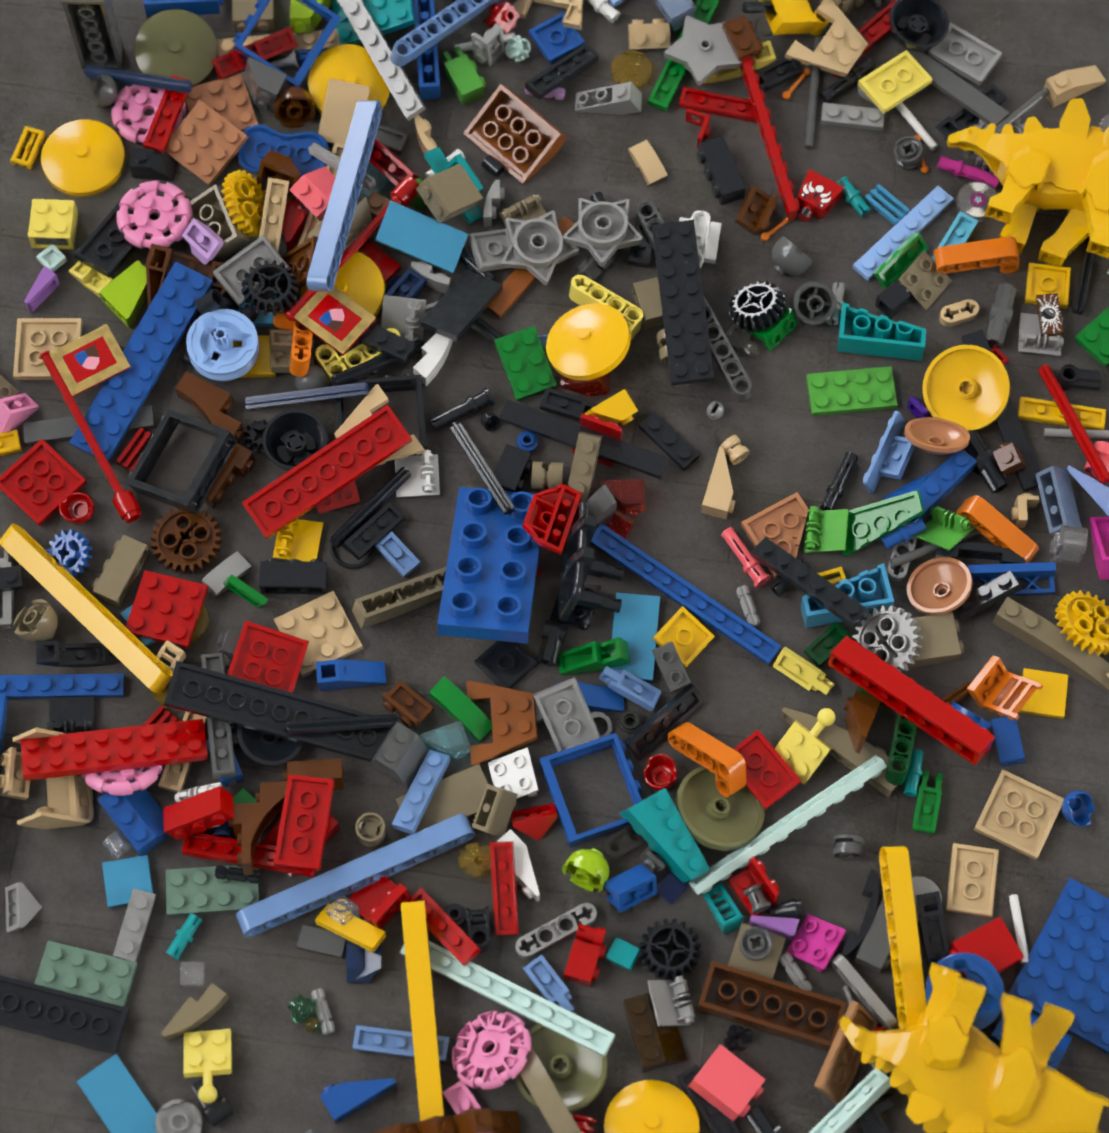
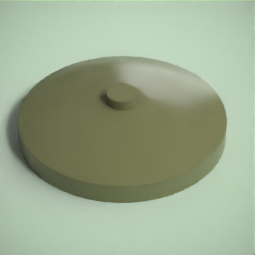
(176, 45)
(714, 819)
(571, 1067)

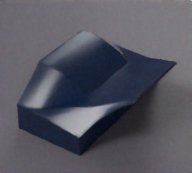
(406, 285)
(362, 963)

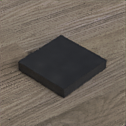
(506, 663)

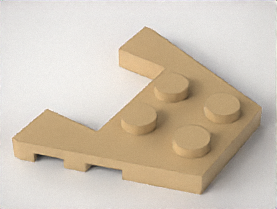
(572, 18)
(837, 49)
(372, 402)

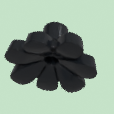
(737, 1037)

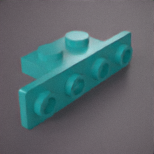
(439, 163)

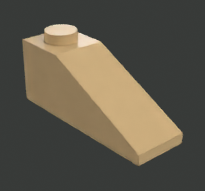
(1072, 83)
(719, 491)

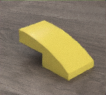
(89, 277)

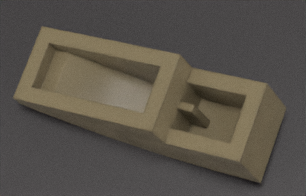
(195, 1013)

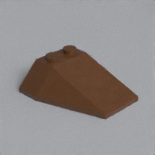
(159, 264)

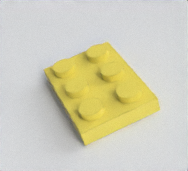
(895, 81)

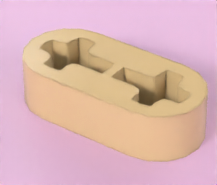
(959, 314)

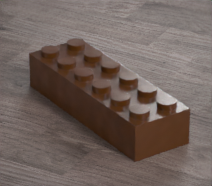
(771, 1006)

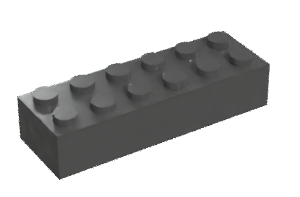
(95, 32)

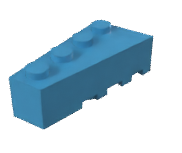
(868, 589)

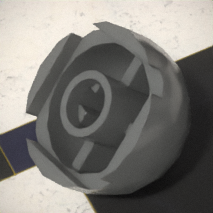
(789, 258)
(814, 302)

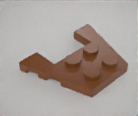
(512, 719)

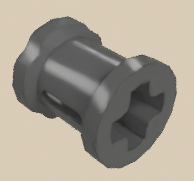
(751, 893)

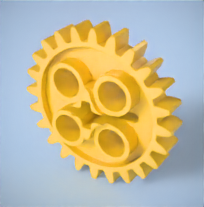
(244, 201)
(1084, 621)

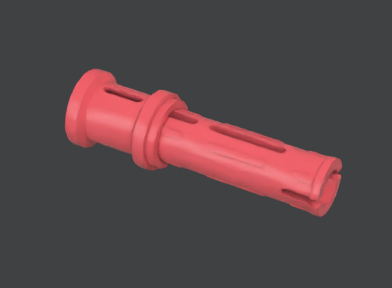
(748, 567)

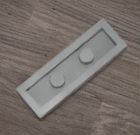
(852, 117)
(134, 925)

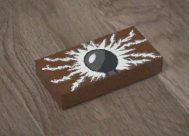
(1049, 314)

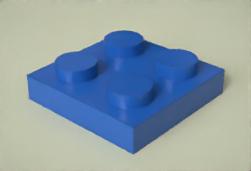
(555, 39)

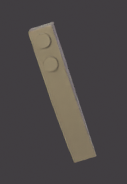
(399, 598)
(1049, 640)
(843, 748)
(547, 1096)

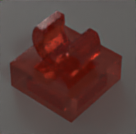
(622, 524)

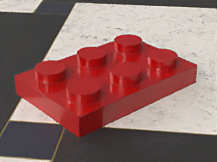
(766, 771)

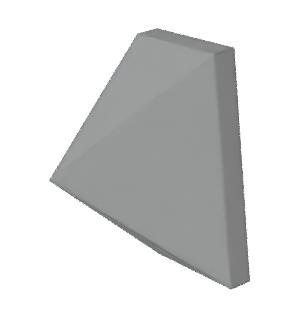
(20, 907)

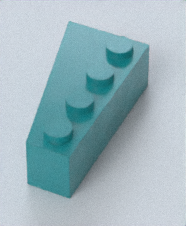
(878, 335)
(667, 835)

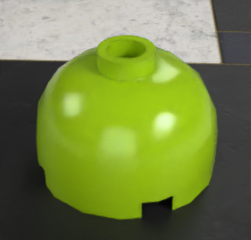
(587, 869)

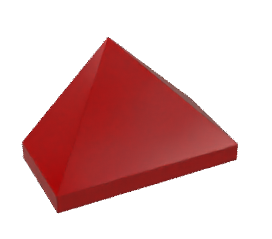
(534, 820)

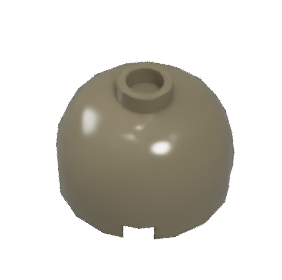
(36, 622)

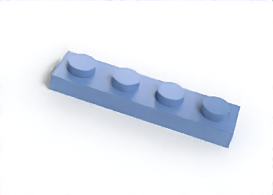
(421, 792)
(391, 1042)

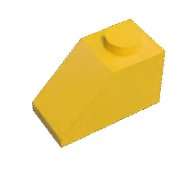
(615, 409)

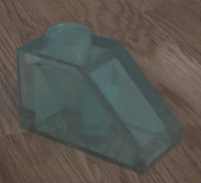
(447, 740)

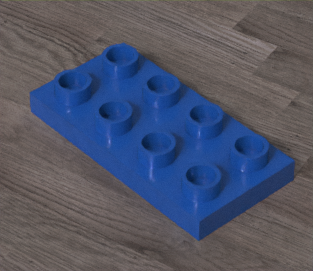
(489, 570)

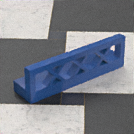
(1020, 571)

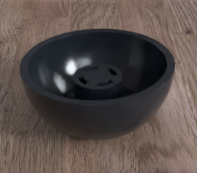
(918, 24)
(297, 430)

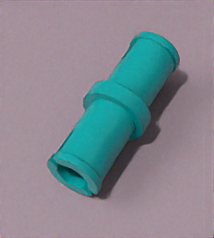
(854, 197)
(914, 773)
(184, 936)

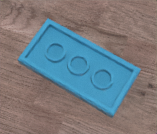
(421, 237)
(637, 625)
(118, 1098)

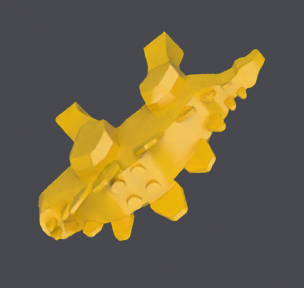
(1046, 172)
(967, 1081)

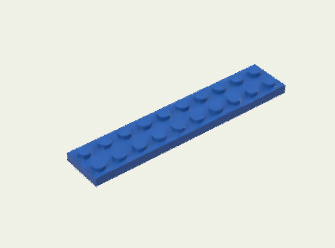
(147, 356)

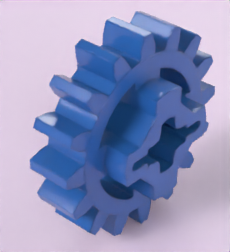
(71, 551)

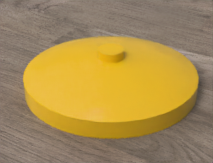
(347, 64)
(83, 158)
(361, 282)
(588, 341)
(966, 386)
(651, 1108)

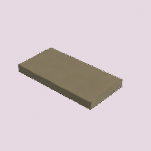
(454, 796)

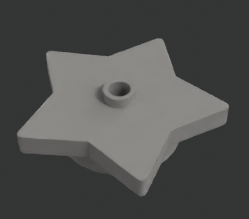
(703, 50)
(603, 229)
(536, 246)

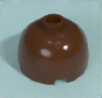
(294, 107)

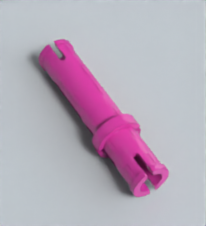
(967, 171)

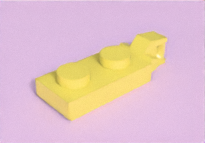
(802, 671)

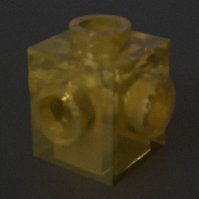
(482, 862)

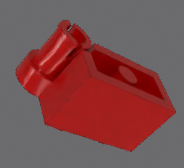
(585, 954)

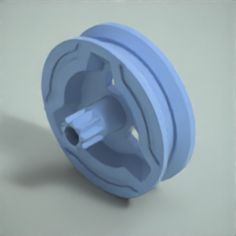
(229, 327)

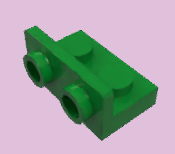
(773, 336)

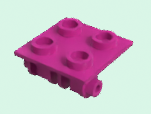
(816, 942)

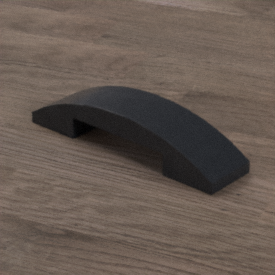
(964, 118)
(980, 551)
(74, 654)
(871, 891)
(932, 926)

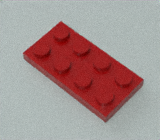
(304, 822)

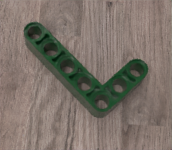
(900, 742)

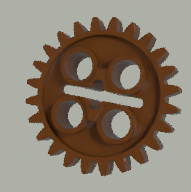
(202, 548)

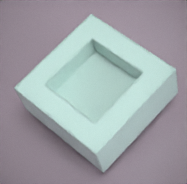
(51, 258)

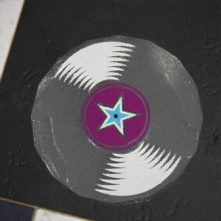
(974, 199)

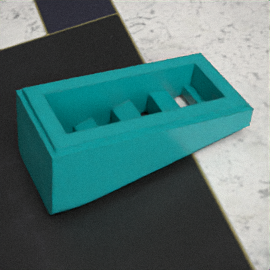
(730, 920)

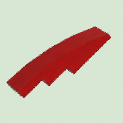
(265, 48)

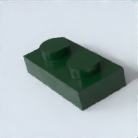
(821, 648)

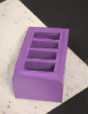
(41, 289)
(778, 925)

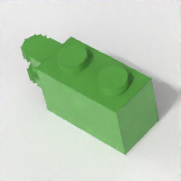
(463, 77)

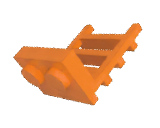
(993, 685)

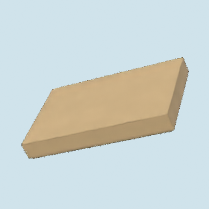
(339, 109)
(972, 880)

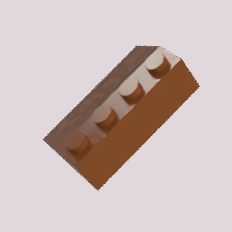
(515, 134)

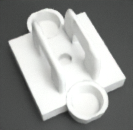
(706, 236)

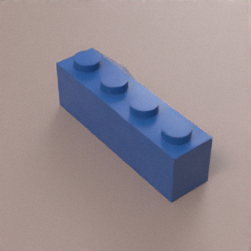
(939, 482)

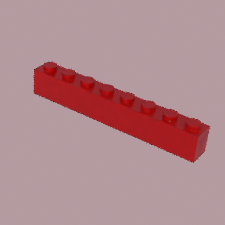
(911, 700)

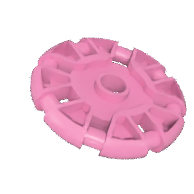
(137, 106)
(151, 204)
(117, 782)
(499, 1058)

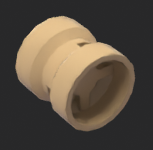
(735, 450)

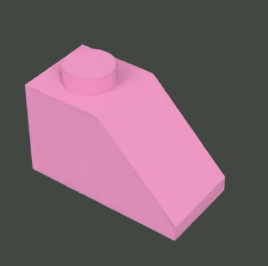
(15, 411)

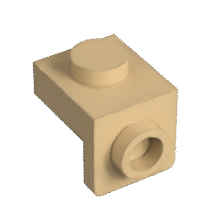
(1019, 511)

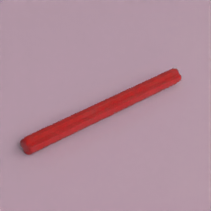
(1074, 424)

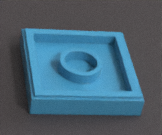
(123, 876)

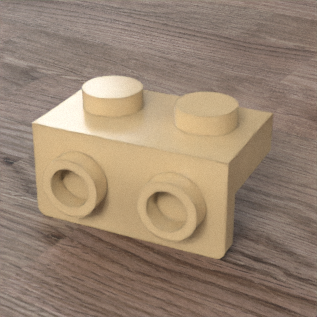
(649, 35)
(11, 779)

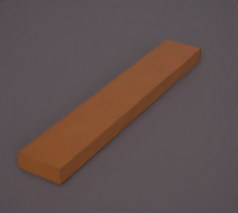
(519, 282)

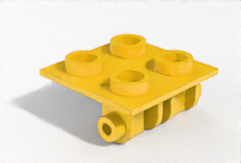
(299, 541)

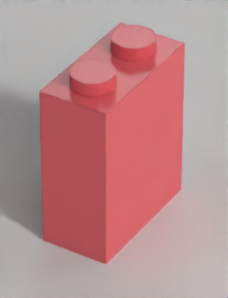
(728, 1083)

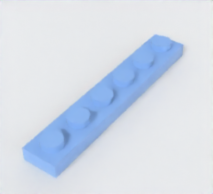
(913, 222)

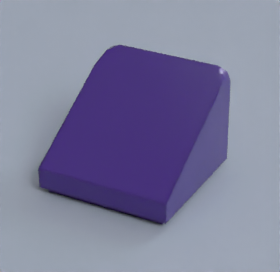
(917, 407)

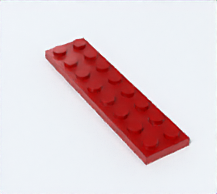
(327, 471)
(113, 749)

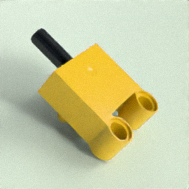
(788, 16)

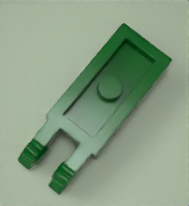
(927, 805)

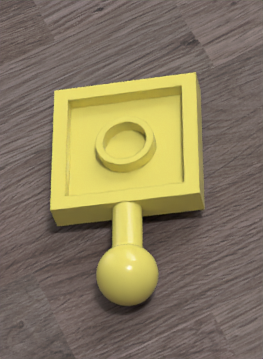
(803, 748)
(207, 1055)

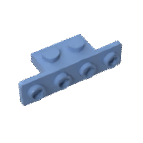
(890, 456)

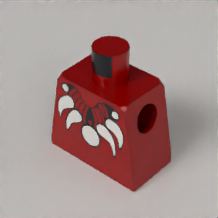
(817, 196)

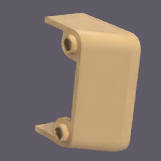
(68, 796)

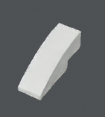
(434, 356)

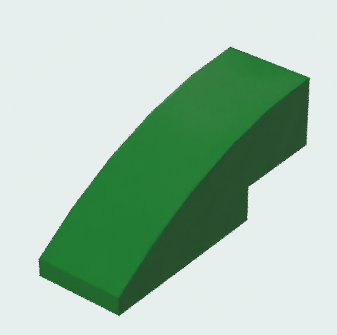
(594, 657)
(461, 709)

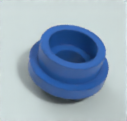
(527, 446)

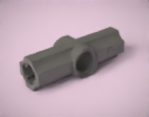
(1000, 315)

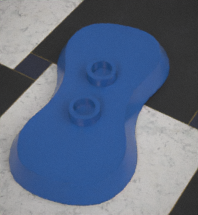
(295, 146)

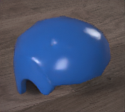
(1078, 808)

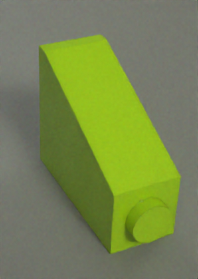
(303, 19)
(127, 293)

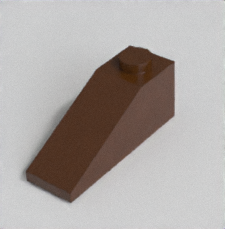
(859, 717)

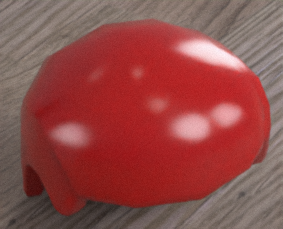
(77, 508)
(661, 772)

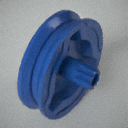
(981, 972)

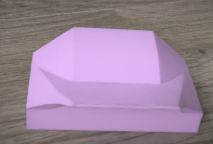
(203, 241)

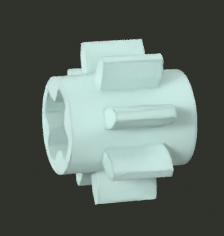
(517, 48)

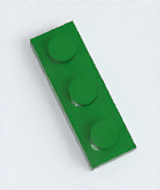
(900, 260)

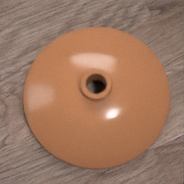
(936, 435)
(939, 577)

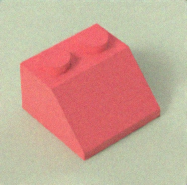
(315, 190)

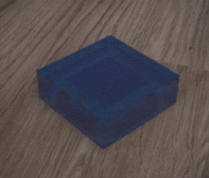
(670, 888)

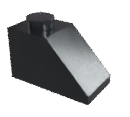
(151, 165)

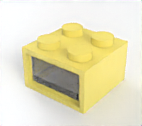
(53, 223)

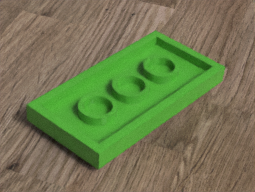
(851, 391)

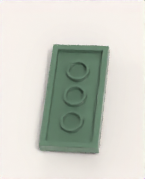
(201, 893)
(86, 973)

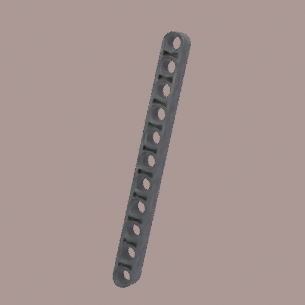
(717, 344)

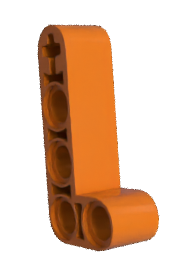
(978, 255)
(300, 343)
(997, 527)
(711, 754)

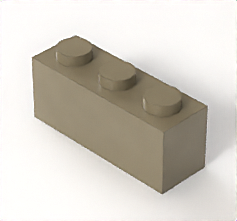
(584, 463)
(120, 571)

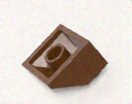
(278, 167)

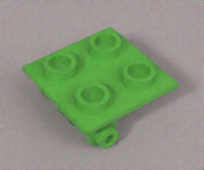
(945, 528)
(826, 530)

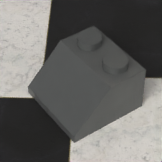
(263, 84)
(400, 755)

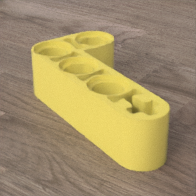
(587, 291)
(341, 363)

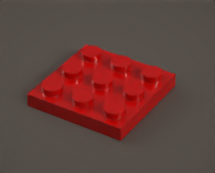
(40, 482)
(166, 609)
(268, 657)

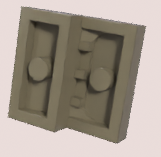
(281, 350)
(764, 967)

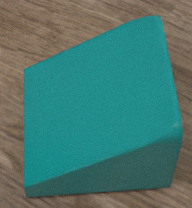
(622, 954)

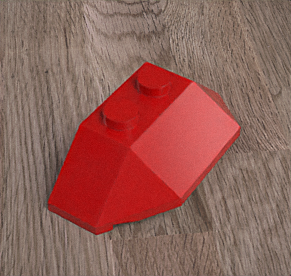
(551, 516)

